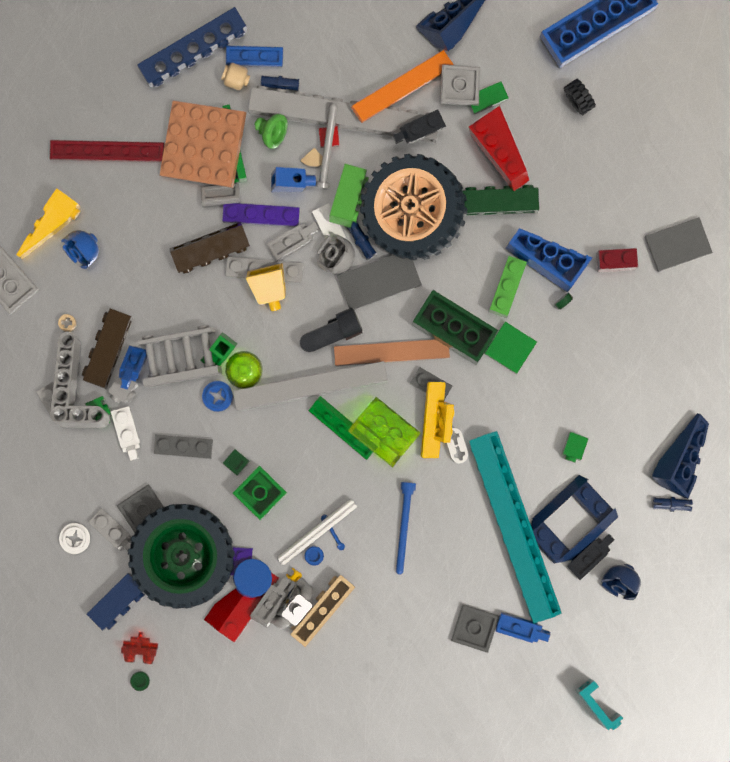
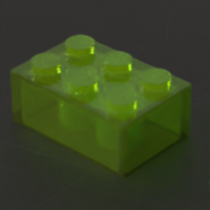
(384, 431)

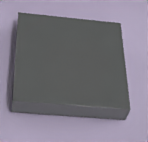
(475, 628)

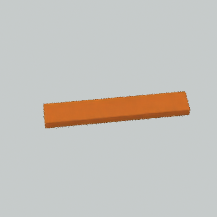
(401, 87)

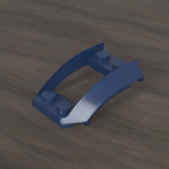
(591, 502)

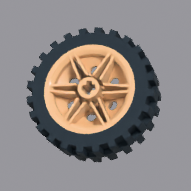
(439, 226)

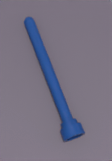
(408, 490)

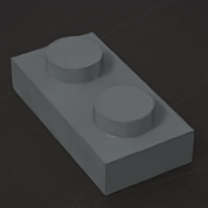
(422, 377)

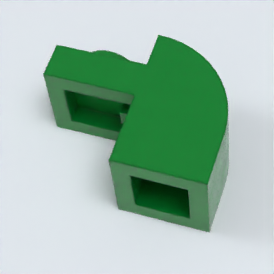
(221, 349)

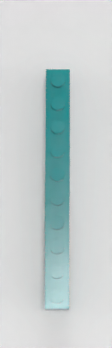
(515, 527)

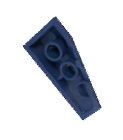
(449, 24)

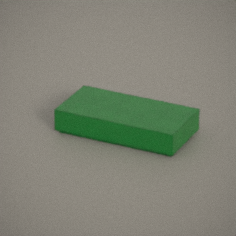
(490, 97)

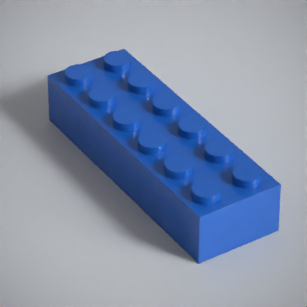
(592, 26)

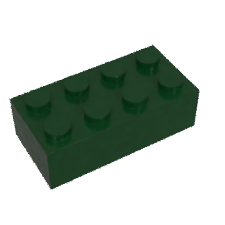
(454, 327)

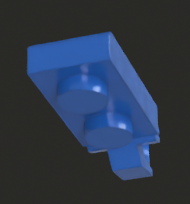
(132, 365)
(521, 628)

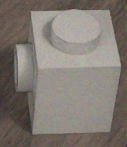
(120, 394)

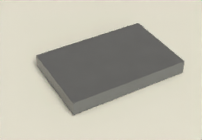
(678, 244)

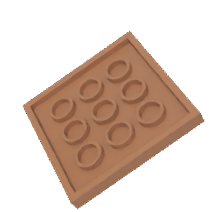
(203, 144)

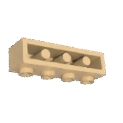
(318, 615)

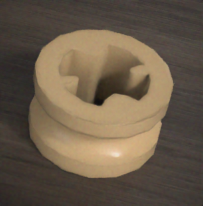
(63, 318)

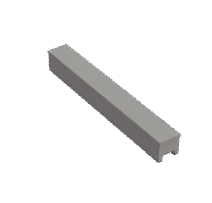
(310, 386)

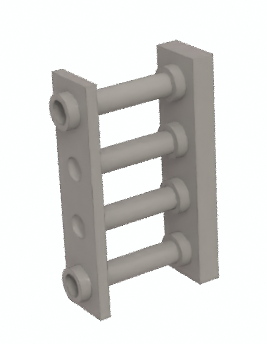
(191, 371)

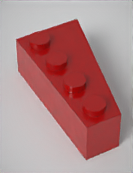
(498, 144)

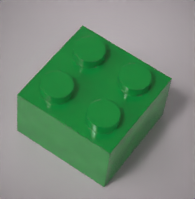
(260, 493)

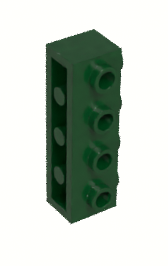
(501, 201)

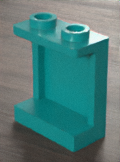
(584, 692)

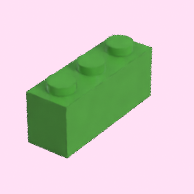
(348, 196)
(507, 287)

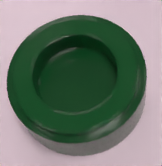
(563, 301)
(140, 681)

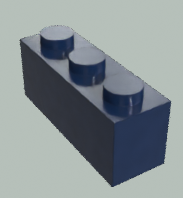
(115, 603)

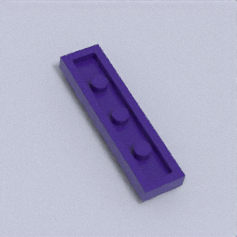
(261, 214)

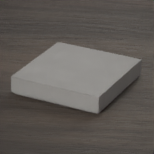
(460, 85)

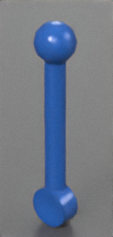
(340, 546)

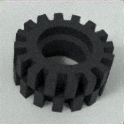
(579, 96)

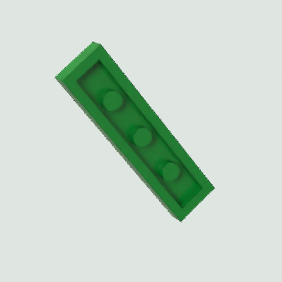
(339, 425)

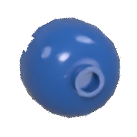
(81, 247)

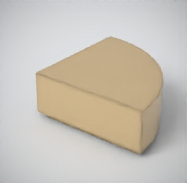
(312, 159)

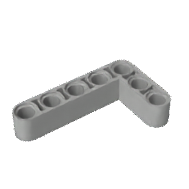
(69, 387)

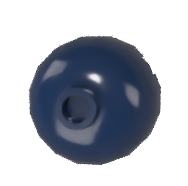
(622, 580)

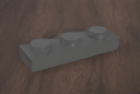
(183, 446)

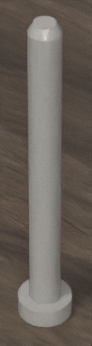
(327, 147)

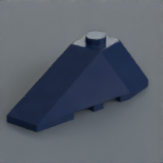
(678, 464)

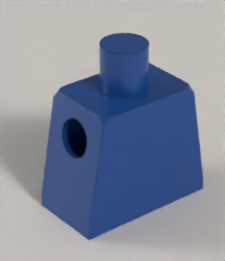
(283, 180)

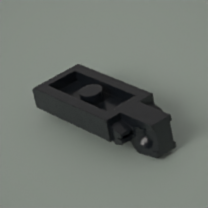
(420, 128)
(590, 556)

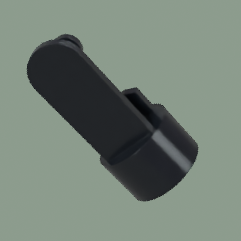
(343, 326)

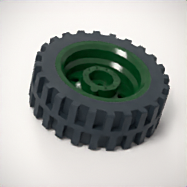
(163, 584)

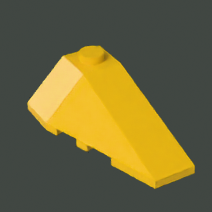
(57, 214)

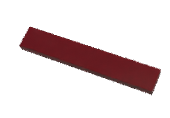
(106, 151)

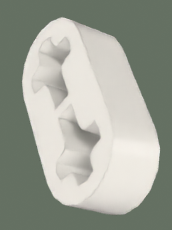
(462, 447)

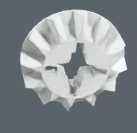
(70, 530)

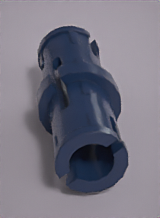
(280, 83)
(362, 240)
(672, 504)

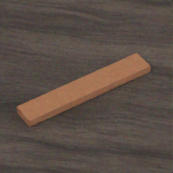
(390, 352)

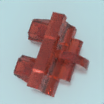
(139, 646)

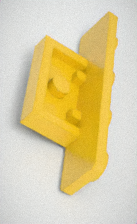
(437, 420)

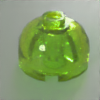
(244, 369)

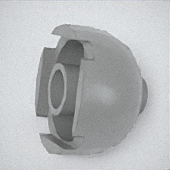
(335, 254)

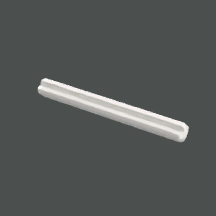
(317, 531)

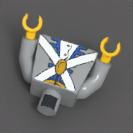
(297, 603)

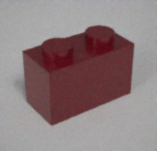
(617, 260)

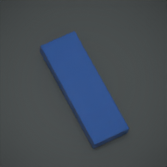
(255, 56)

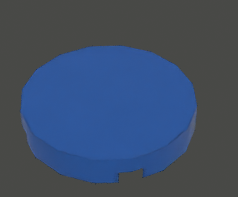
(252, 578)

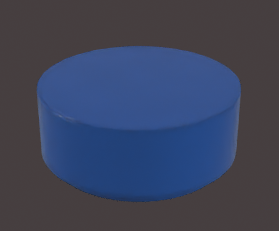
(314, 555)

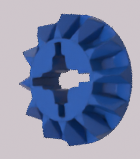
(215, 387)

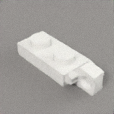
(126, 431)

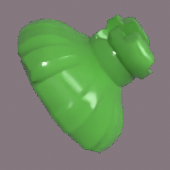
(272, 130)

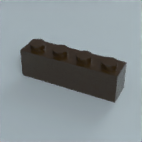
(209, 247)
(107, 349)

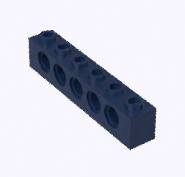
(213, 28)

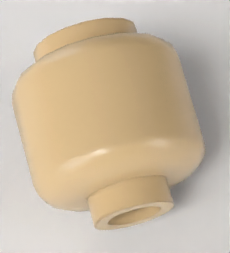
(235, 76)

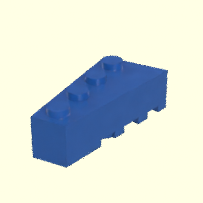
(549, 258)

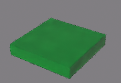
(510, 347)

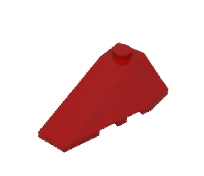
(233, 613)

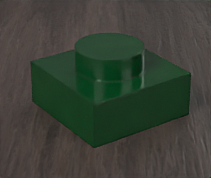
(236, 462)

